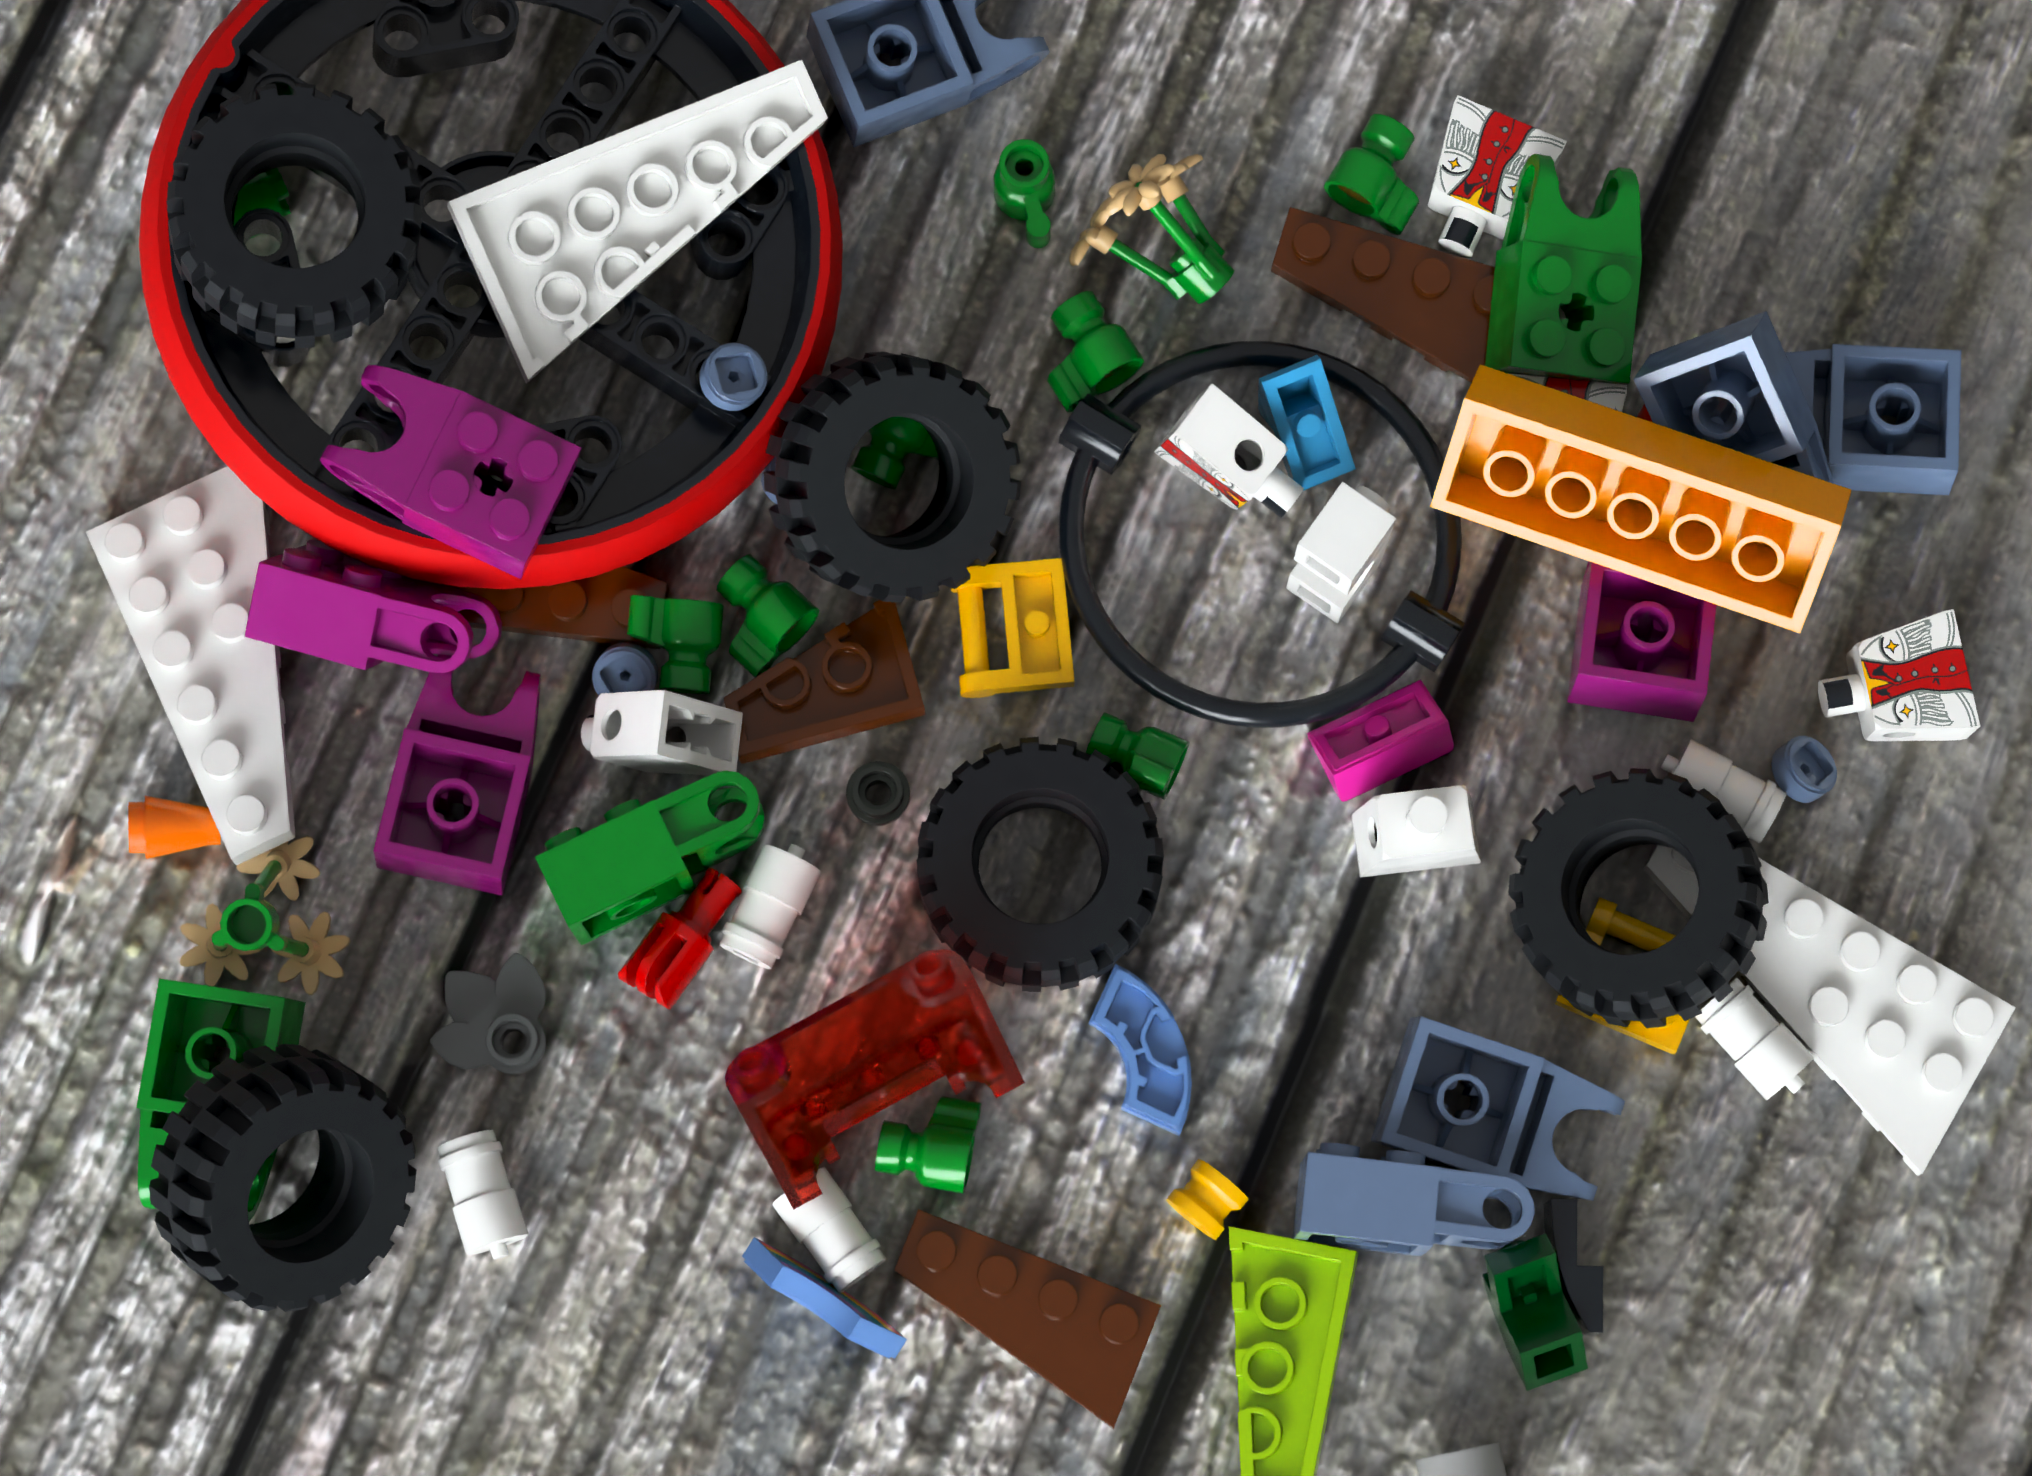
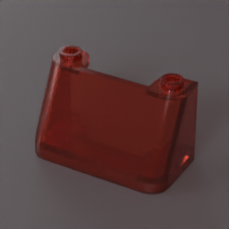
(863, 1058)

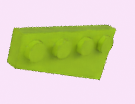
(1289, 1338)

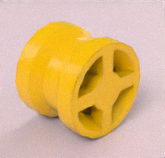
(1207, 1199)

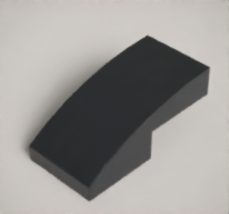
(1579, 1283)

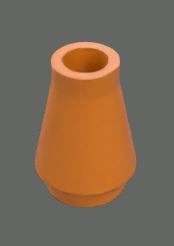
(169, 827)

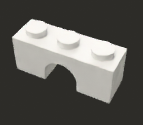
(1341, 550)

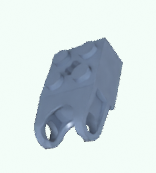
(941, 68)
(1857, 386)
(1764, 401)
(1510, 1113)
(1401, 1203)

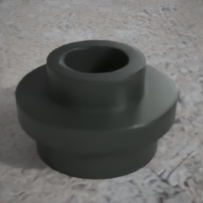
(872, 774)

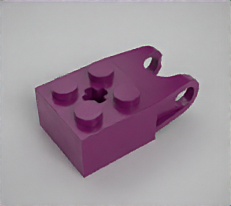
(437, 467)
(364, 614)
(1620, 672)
(466, 761)

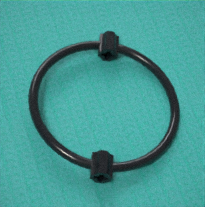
(1103, 438)

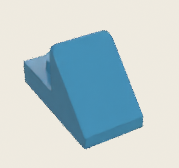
(1305, 418)

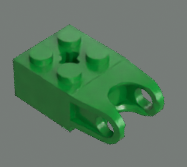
(1572, 264)
(647, 853)
(180, 1050)

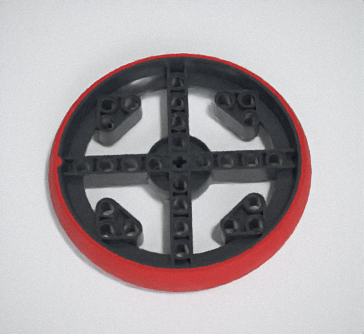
(615, 512)

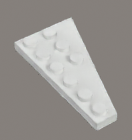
(598, 221)
(186, 593)
(1866, 1005)

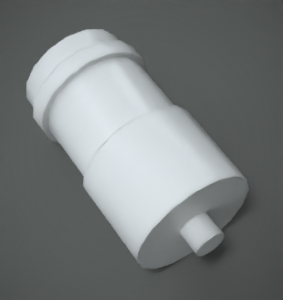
(1741, 793)
(771, 901)
(1754, 1039)
(482, 1194)
(832, 1234)

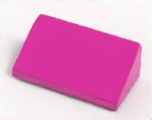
(1382, 740)

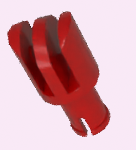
(679, 942)

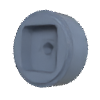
(733, 376)
(625, 669)
(1804, 769)

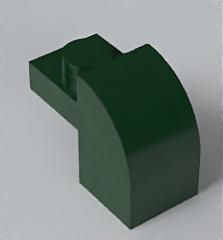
(1533, 1312)

